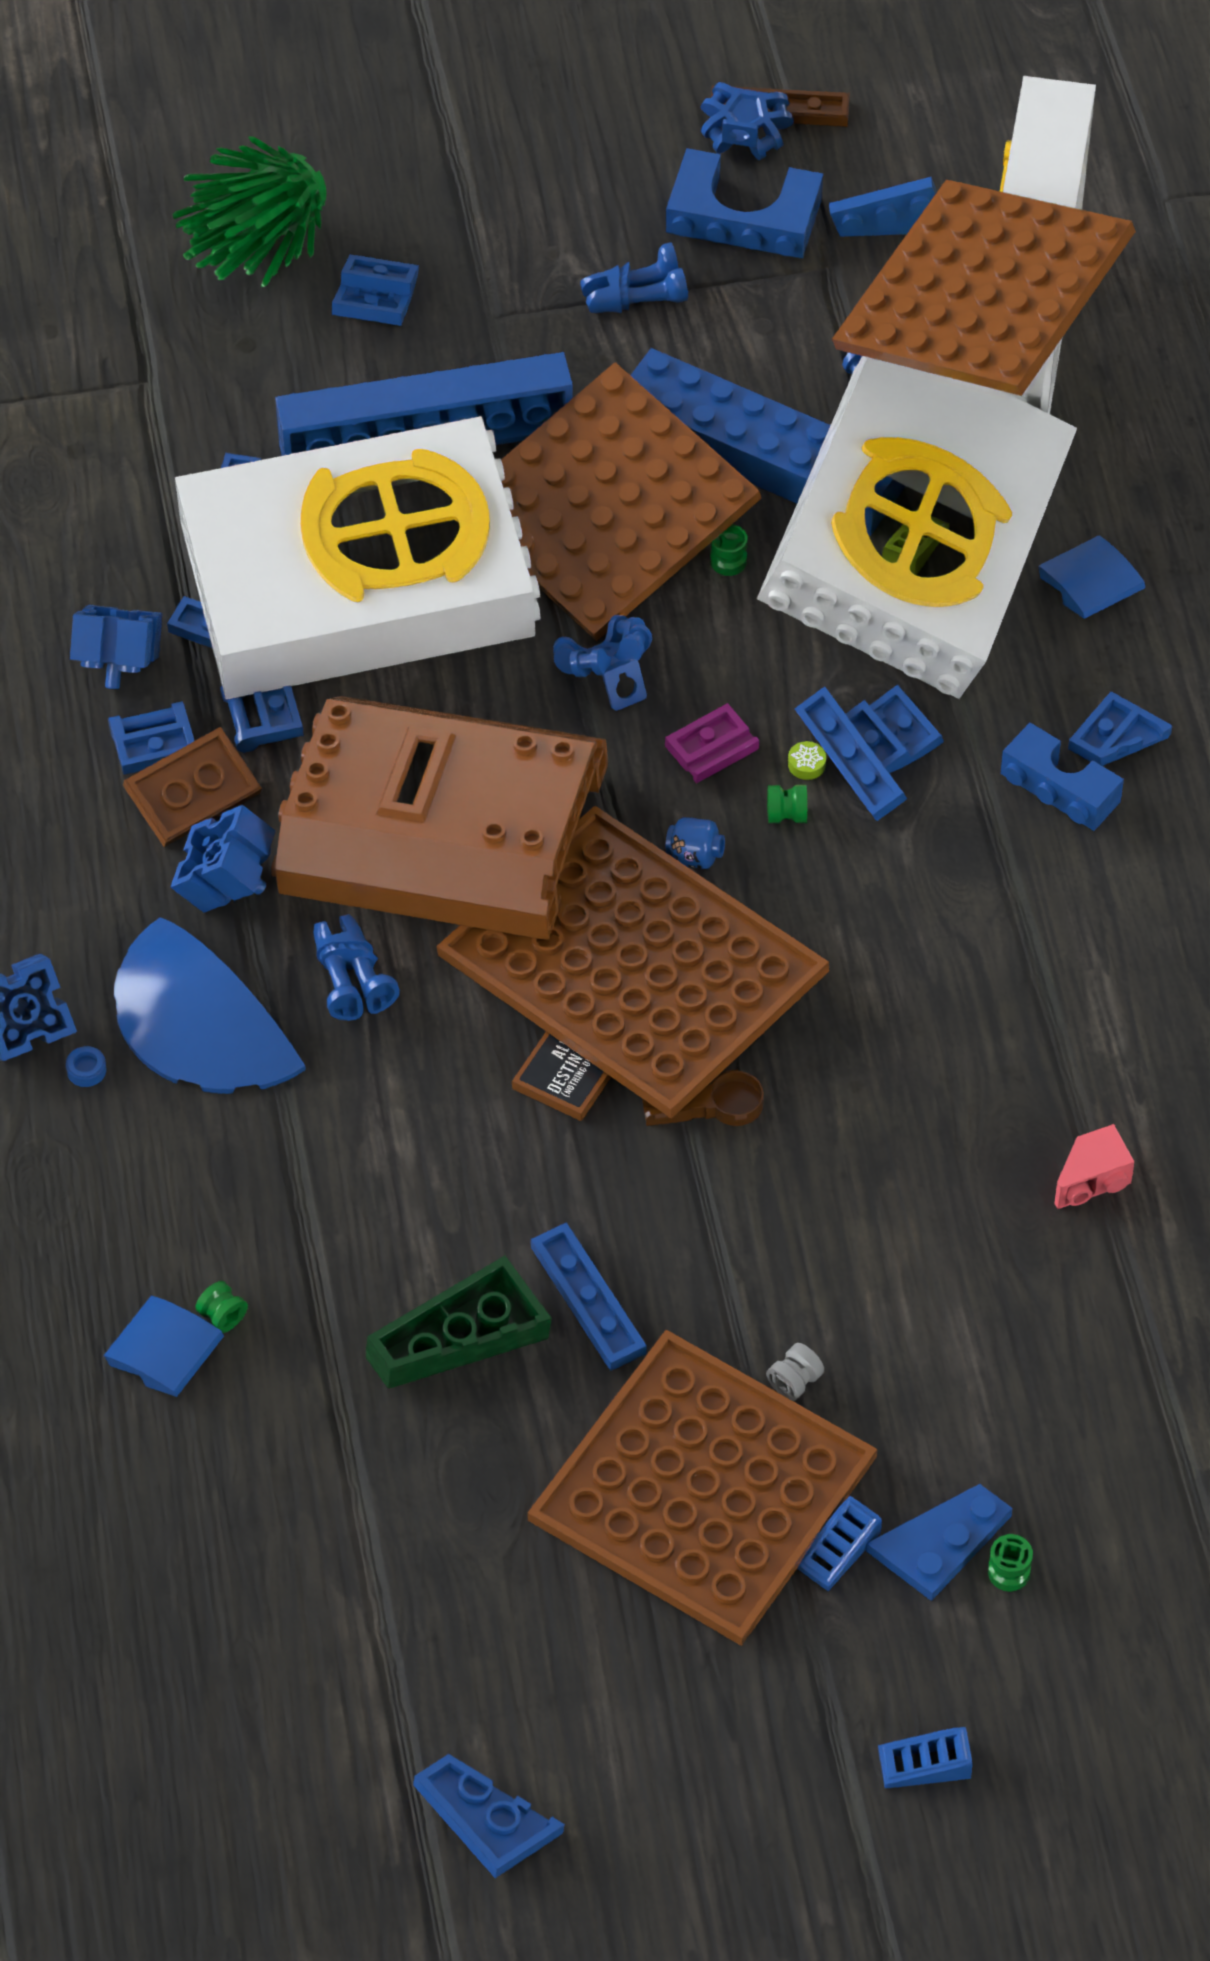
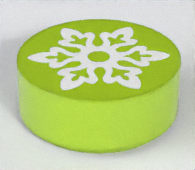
(807, 760)

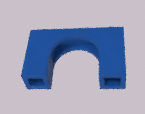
(777, 229)

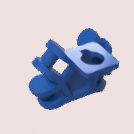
(742, 117)
(618, 654)

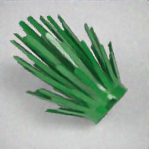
(271, 200)

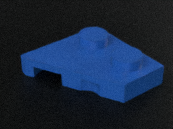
(1117, 731)

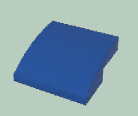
(375, 290)
(1091, 577)
(895, 729)
(164, 1345)

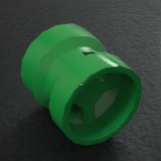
(729, 551)
(787, 804)
(1007, 1572)

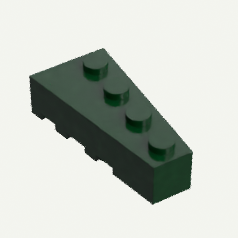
(460, 1326)

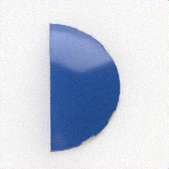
(195, 1017)

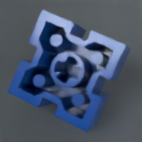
(115, 637)
(224, 859)
(30, 1008)

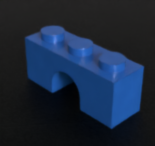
(1082, 795)

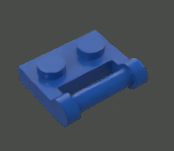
(277, 717)
(149, 746)

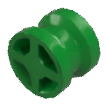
(221, 1306)

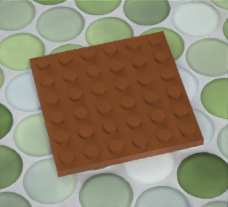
(984, 286)
(617, 499)
(702, 1486)

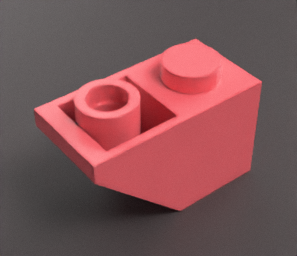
(1094, 1166)

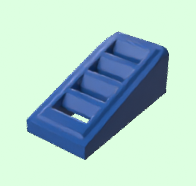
(854, 1521)
(937, 1741)

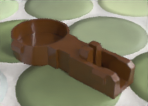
(732, 1099)

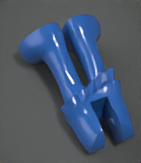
(612, 288)
(352, 951)

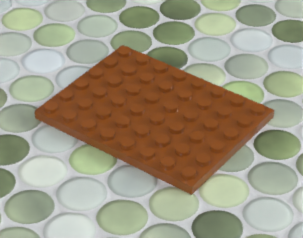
(643, 966)

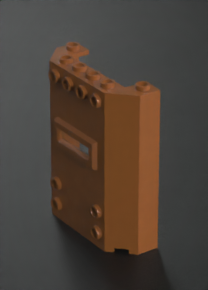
(473, 845)

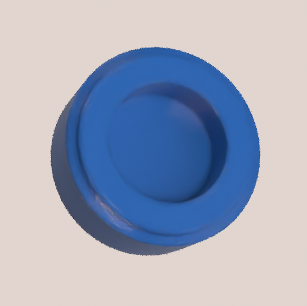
(86, 1066)

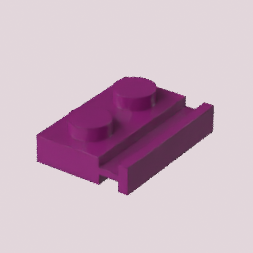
(711, 743)

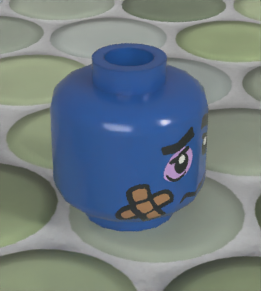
(695, 842)

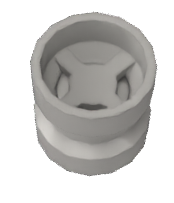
(795, 1371)

